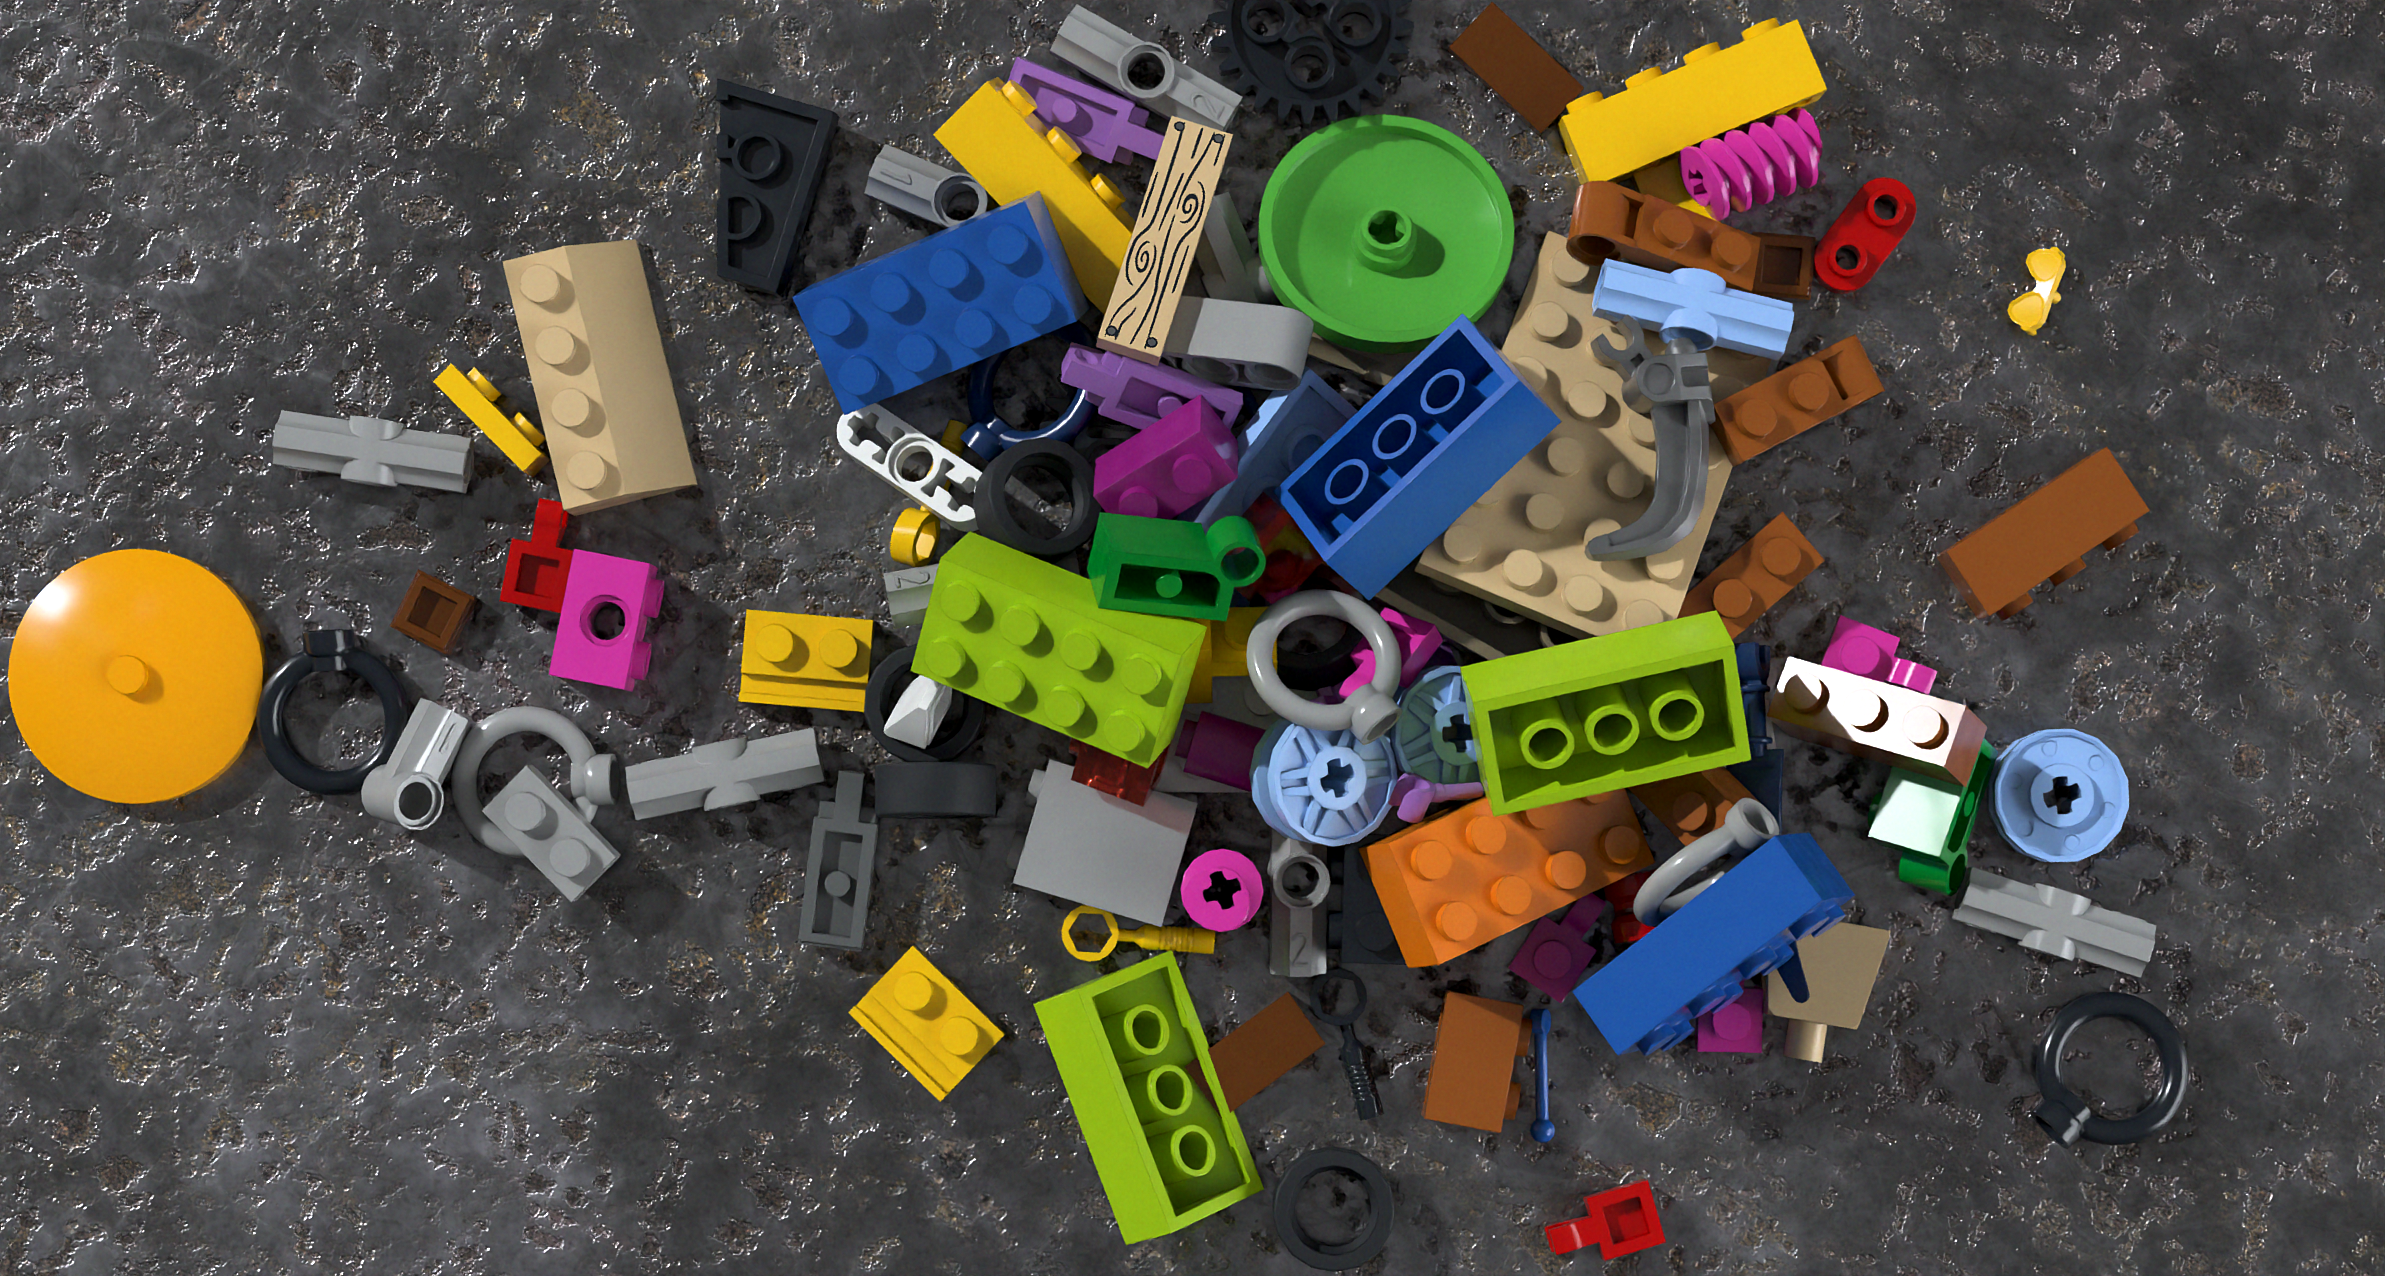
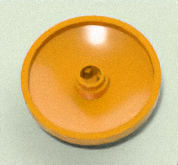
(137, 676)

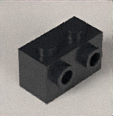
(1361, 925)

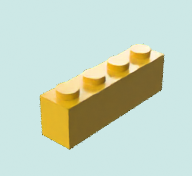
(1690, 104)
(1017, 155)

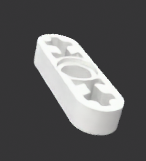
(904, 442)

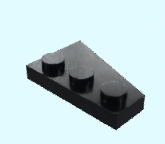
(768, 180)

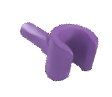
(1416, 792)

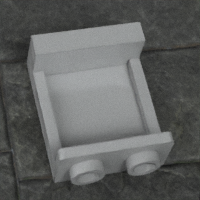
(1101, 846)

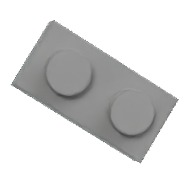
(551, 832)

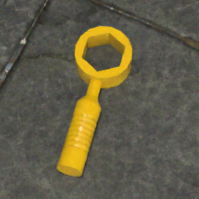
(916, 530)
(1147, 936)

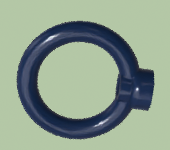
(991, 434)

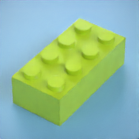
(1046, 651)
(1606, 713)

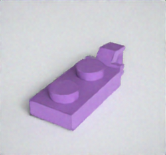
(1091, 116)
(1141, 391)

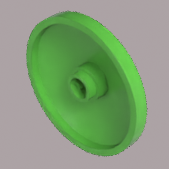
(1385, 232)

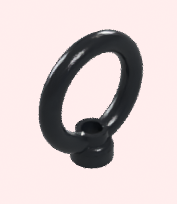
(329, 652)
(2065, 1115)

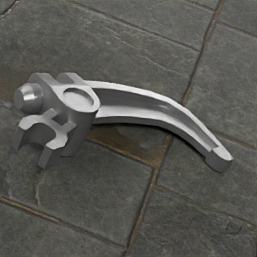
(1681, 408)

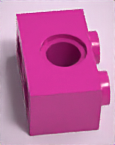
(591, 585)

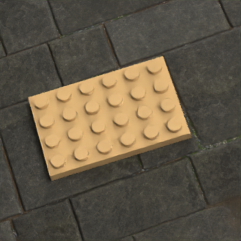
(1584, 478)

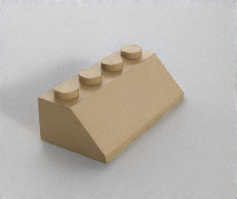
(599, 374)

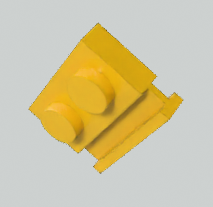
(806, 660)
(926, 1023)

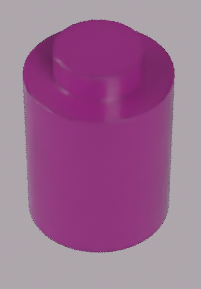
(1219, 749)

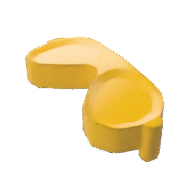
(2033, 307)

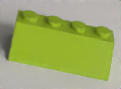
(1141, 1113)

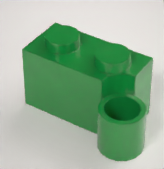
(1172, 564)
(1930, 822)

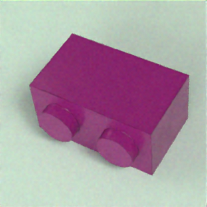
(1168, 464)

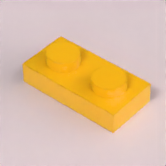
(476, 398)

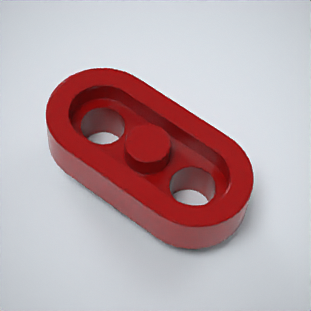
(1864, 234)

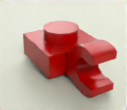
(539, 568)
(1617, 1220)

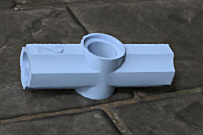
(1695, 307)

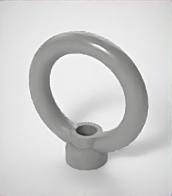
(1370, 708)
(593, 776)
(1745, 830)

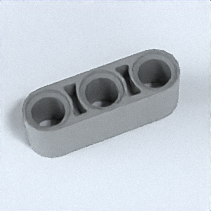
(1239, 343)

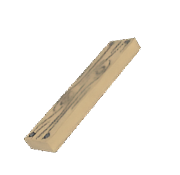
(1164, 241)

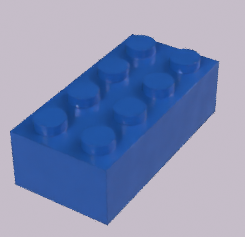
(942, 303)
(1416, 457)
(1715, 943)

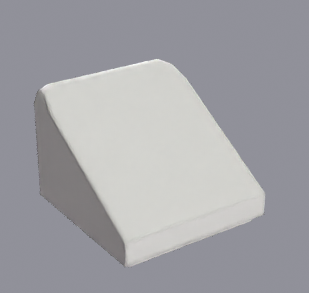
(919, 712)

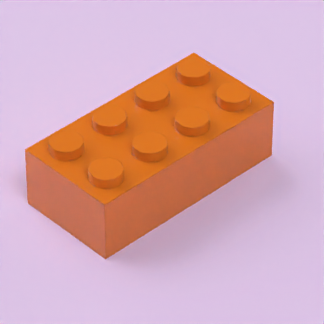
(1481, 875)

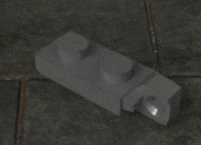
(840, 868)

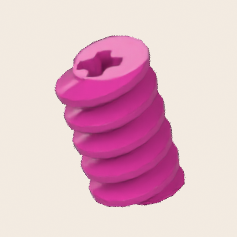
(1753, 163)
(1245, 900)

